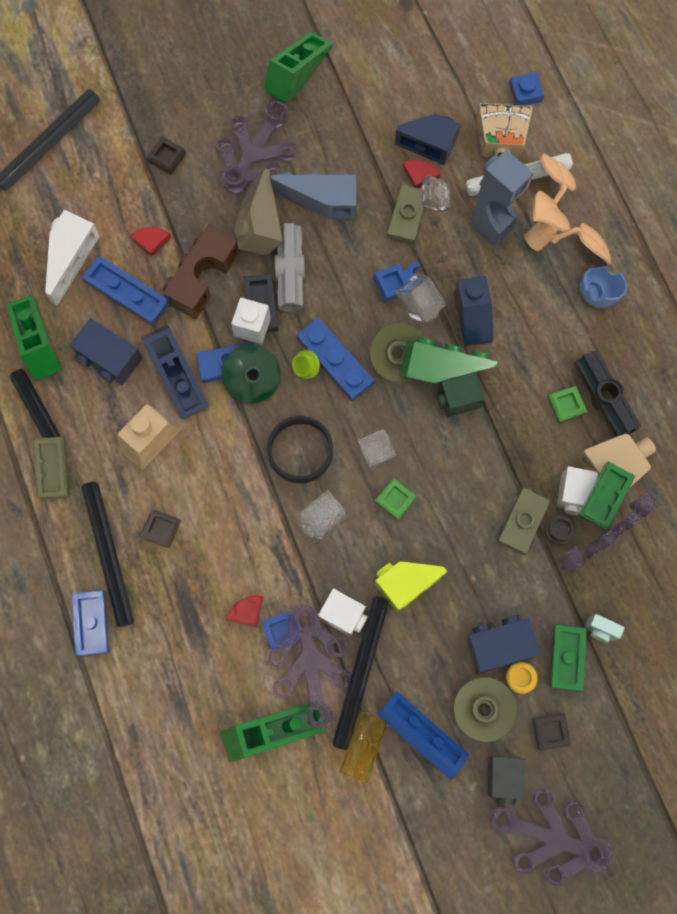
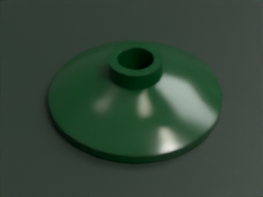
(235, 374)

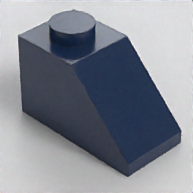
(429, 137)
(474, 310)

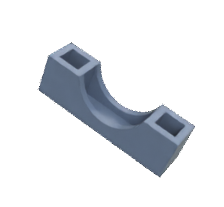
(502, 184)

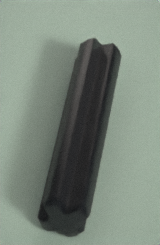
(34, 404)

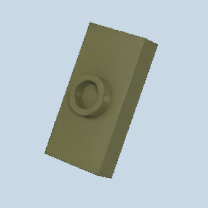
(406, 215)
(51, 467)
(524, 521)

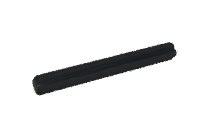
(48, 139)
(107, 554)
(360, 673)

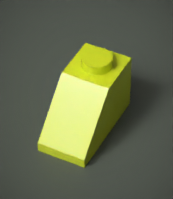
(406, 581)

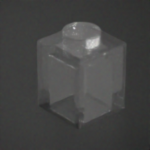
(421, 298)
(322, 516)

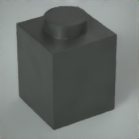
(506, 779)

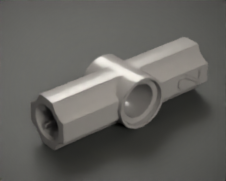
(290, 269)

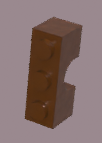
(211, 251)

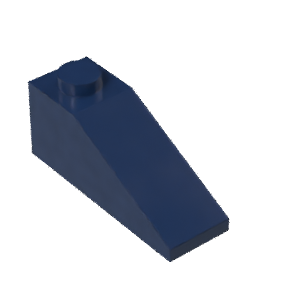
(174, 371)

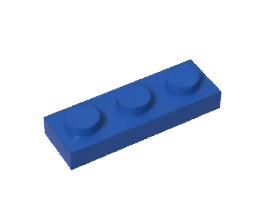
(126, 290)
(335, 359)
(423, 735)

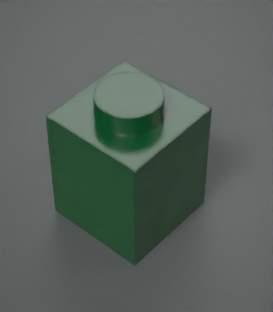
(460, 395)

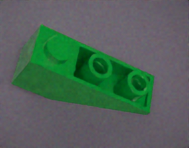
(436, 364)

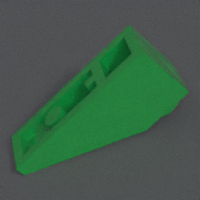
(295, 65)
(33, 338)
(268, 732)

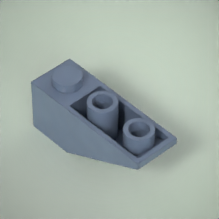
(324, 194)

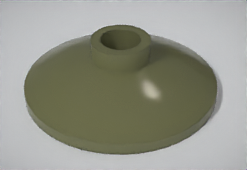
(382, 344)
(501, 709)

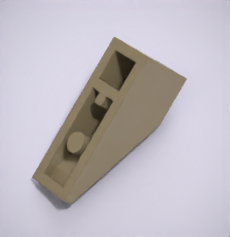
(257, 221)

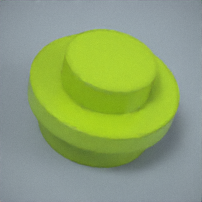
(306, 364)

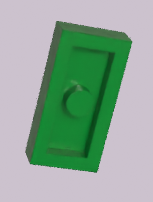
(568, 658)

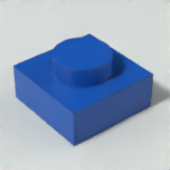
(526, 89)
(276, 629)

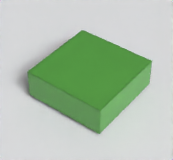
(567, 404)
(395, 499)

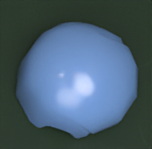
(601, 287)

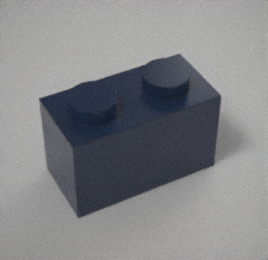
(105, 352)
(503, 644)

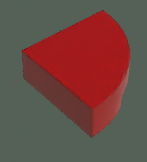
(418, 170)
(150, 239)
(246, 611)

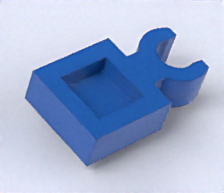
(392, 278)

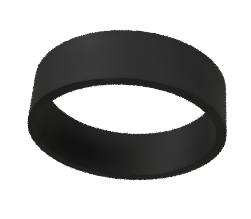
(300, 420)

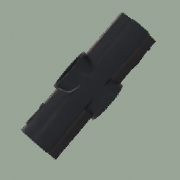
(597, 378)

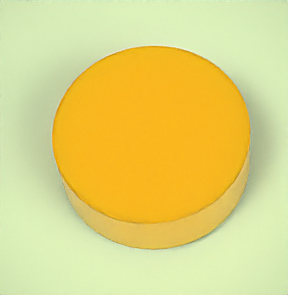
(521, 678)

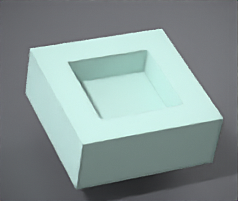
(603, 629)

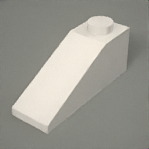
(69, 246)

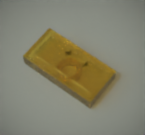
(363, 747)

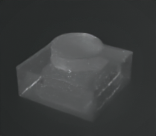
(436, 194)
(376, 449)

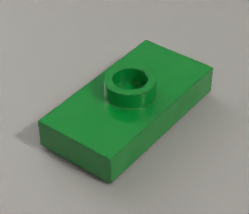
(606, 495)

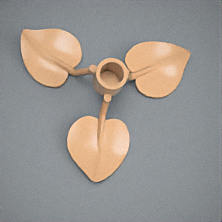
(551, 219)

